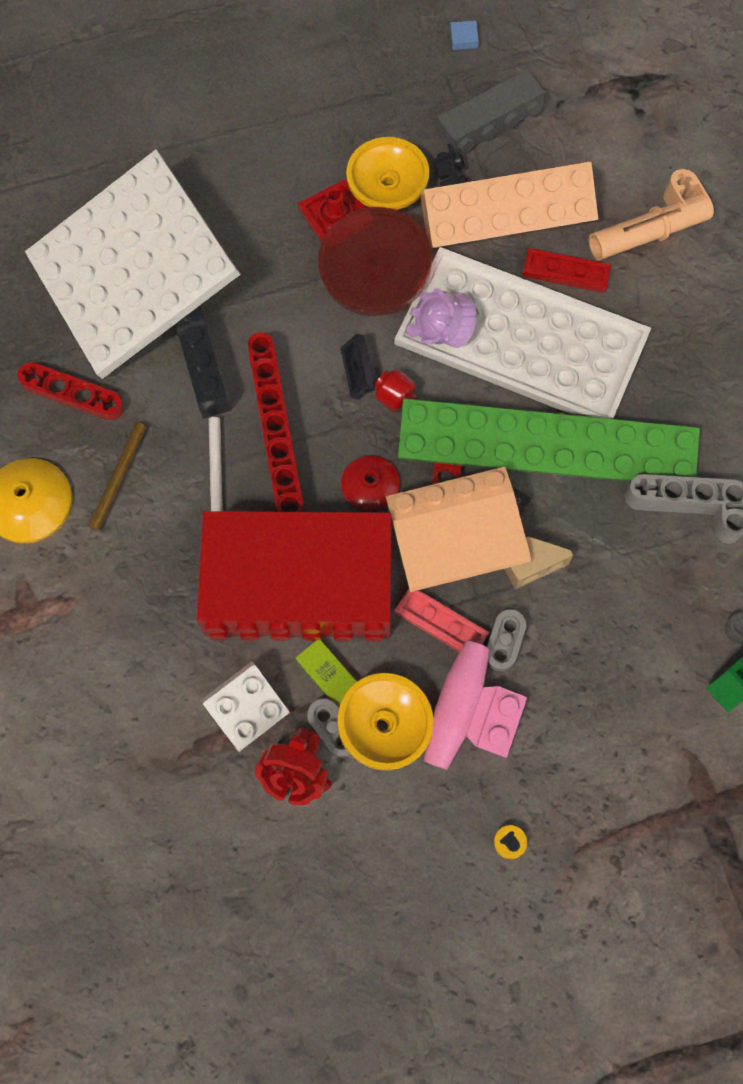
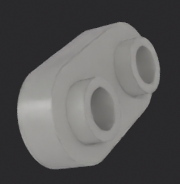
(505, 641)
(326, 730)

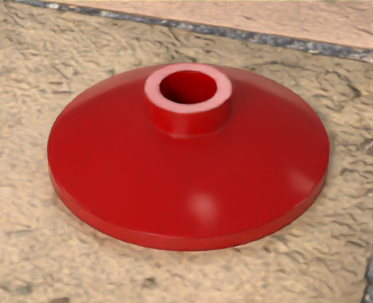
(369, 496)

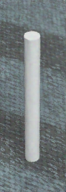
(215, 464)

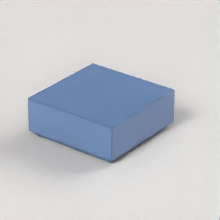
(464, 35)

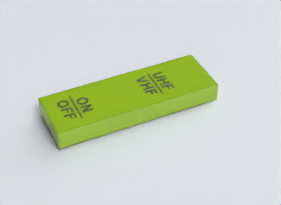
(326, 671)

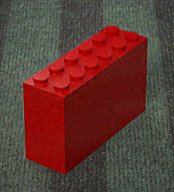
(295, 575)

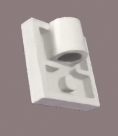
(245, 706)

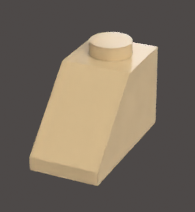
(544, 560)

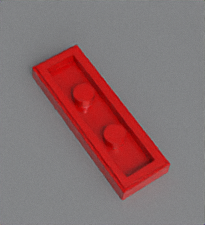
(566, 270)

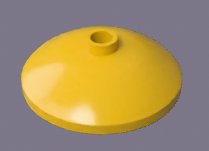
(387, 162)
(42, 506)
(400, 706)

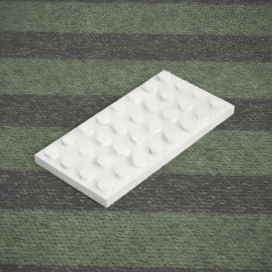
(534, 339)

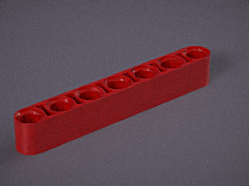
(274, 415)

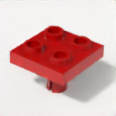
(327, 207)

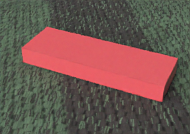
(439, 620)

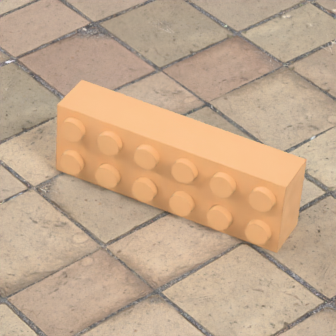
(509, 205)

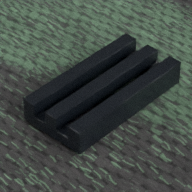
(357, 366)

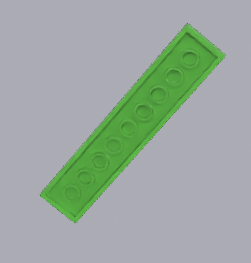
(544, 442)

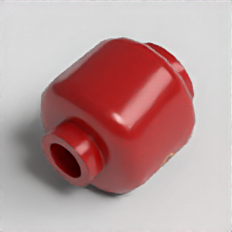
(393, 388)

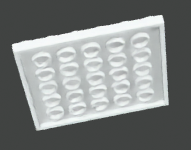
(131, 264)

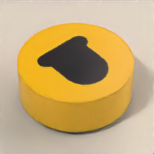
(510, 842)

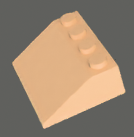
(458, 529)

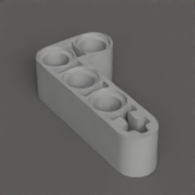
(715, 490)

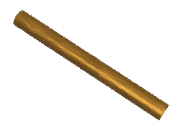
(117, 476)

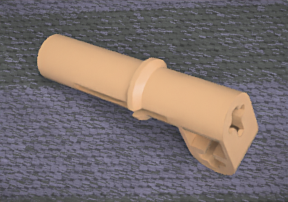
(658, 222)

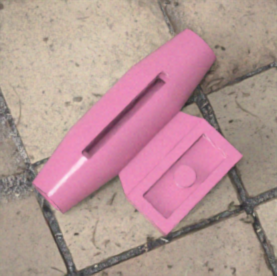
(468, 710)

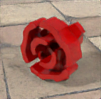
(295, 768)

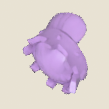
(443, 319)

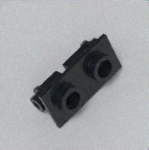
(450, 166)

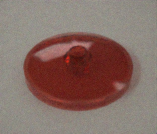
(375, 261)

